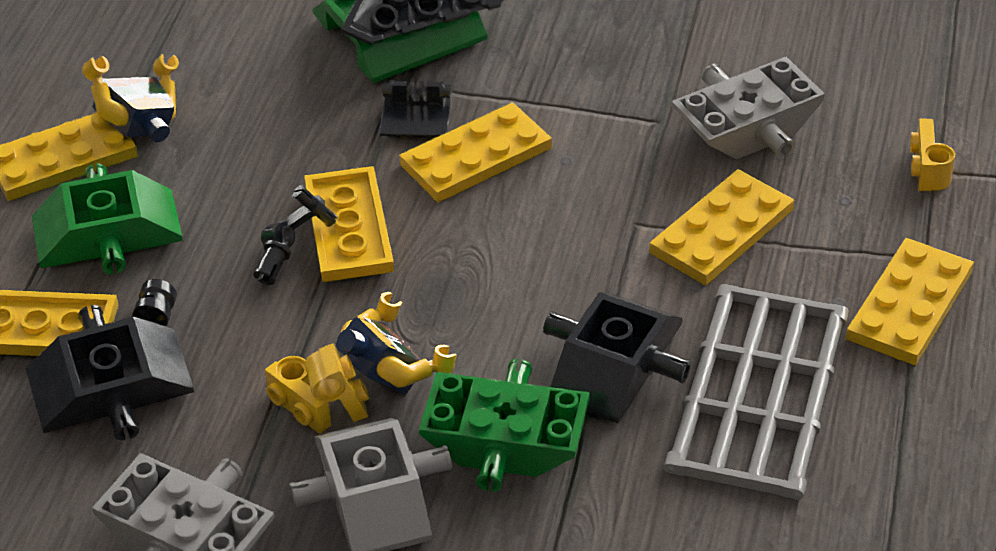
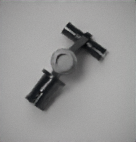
(281, 235)

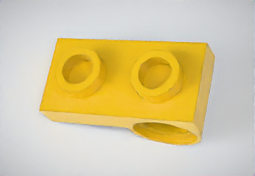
(932, 161)
(333, 379)
(290, 387)

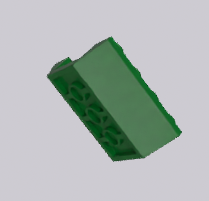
(408, 51)

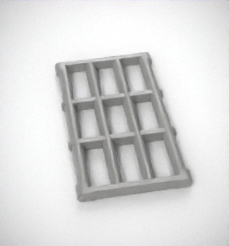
(770, 417)

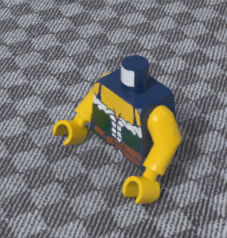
(135, 104)
(383, 354)

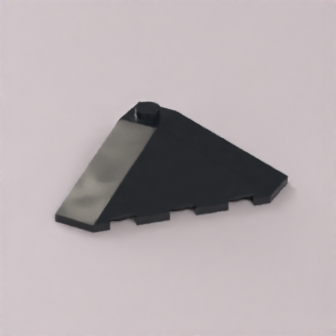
(380, 19)

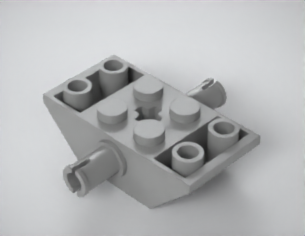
(751, 108)
(374, 485)
(172, 511)

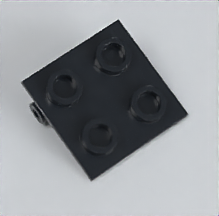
(415, 111)

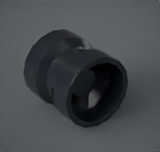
(155, 301)

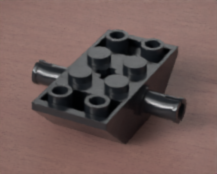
(614, 352)
(107, 373)

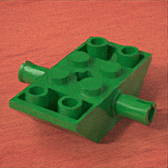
(104, 219)
(503, 423)

